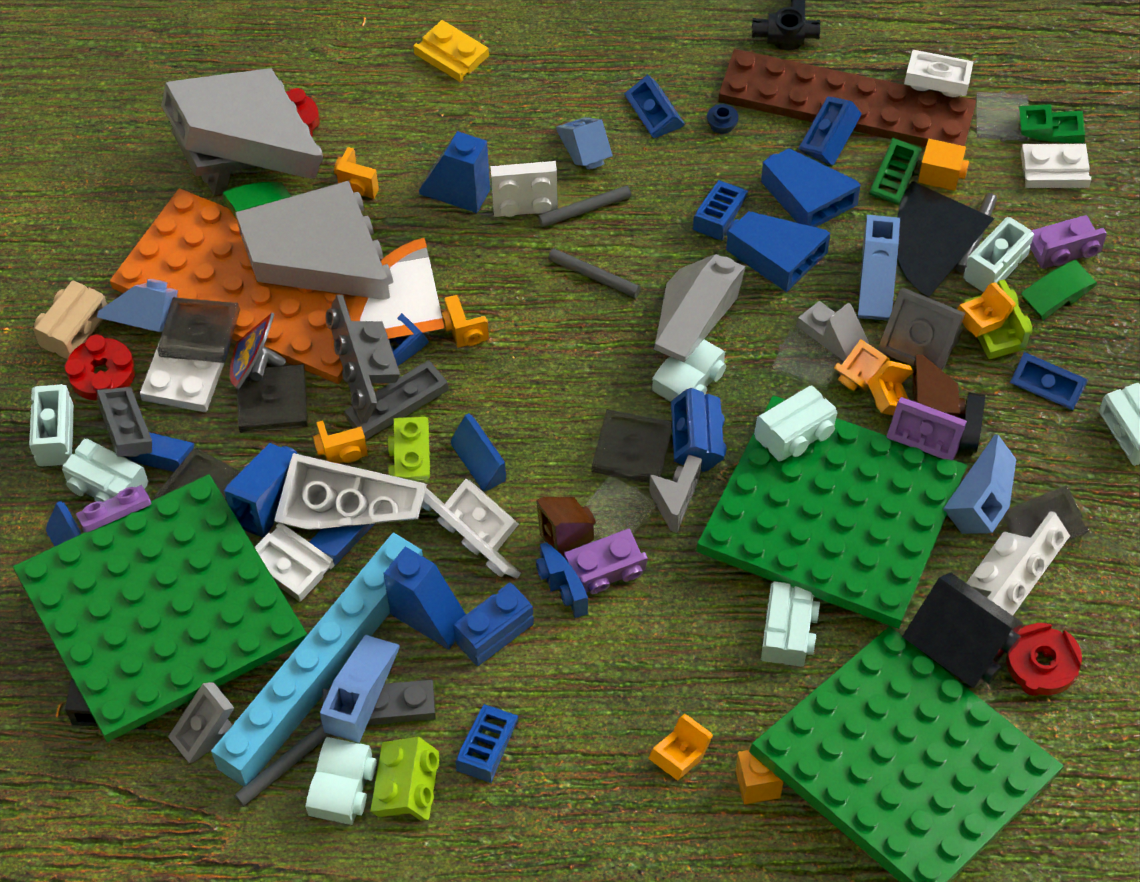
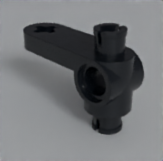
(787, 27)

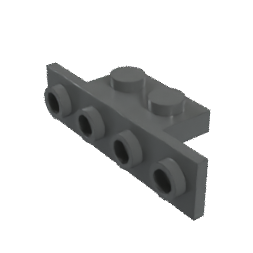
(363, 354)

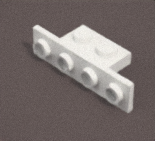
(479, 521)
(1018, 563)

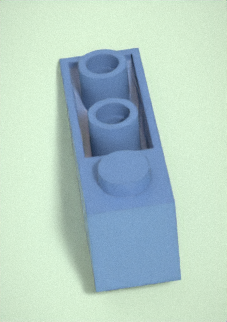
(878, 267)
(985, 490)
(358, 688)

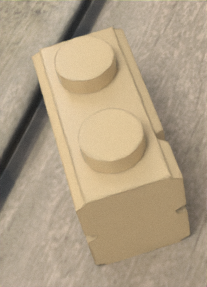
(69, 319)

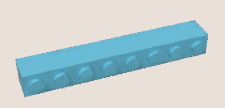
(308, 670)

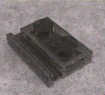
(1028, 516)

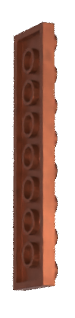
(885, 106)

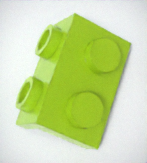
(1012, 335)
(410, 448)
(405, 778)

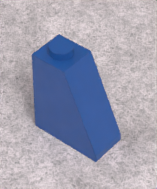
(460, 174)
(808, 188)
(777, 247)
(258, 489)
(422, 597)

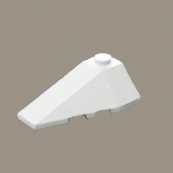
(338, 495)

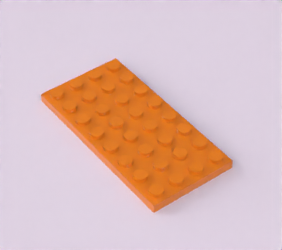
(202, 256)

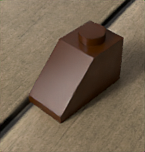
(935, 388)
(565, 523)

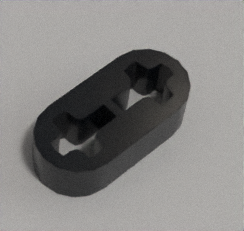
(973, 415)

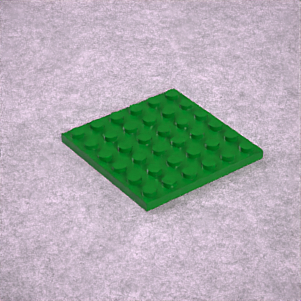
(838, 520)
(159, 606)
(906, 761)

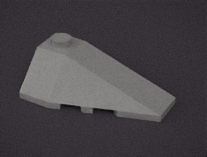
(695, 304)

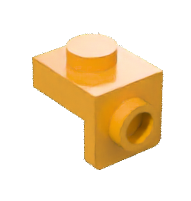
(360, 177)
(987, 311)
(464, 331)
(860, 366)
(888, 387)
(342, 446)
(682, 747)

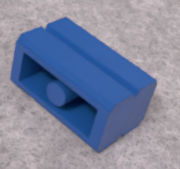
(698, 428)
(493, 624)

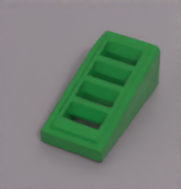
(903, 151)

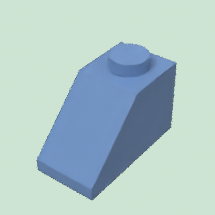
(585, 141)
(141, 306)

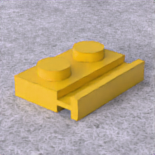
(451, 50)

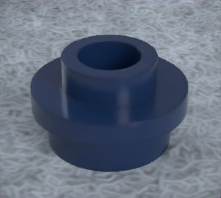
(722, 118)

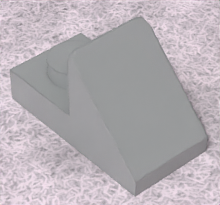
(834, 330)
(675, 495)
(202, 723)

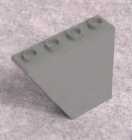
(242, 120)
(316, 243)

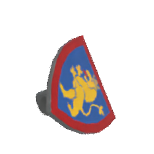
(252, 355)

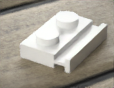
(1055, 165)
(293, 561)

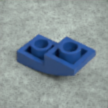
(563, 577)

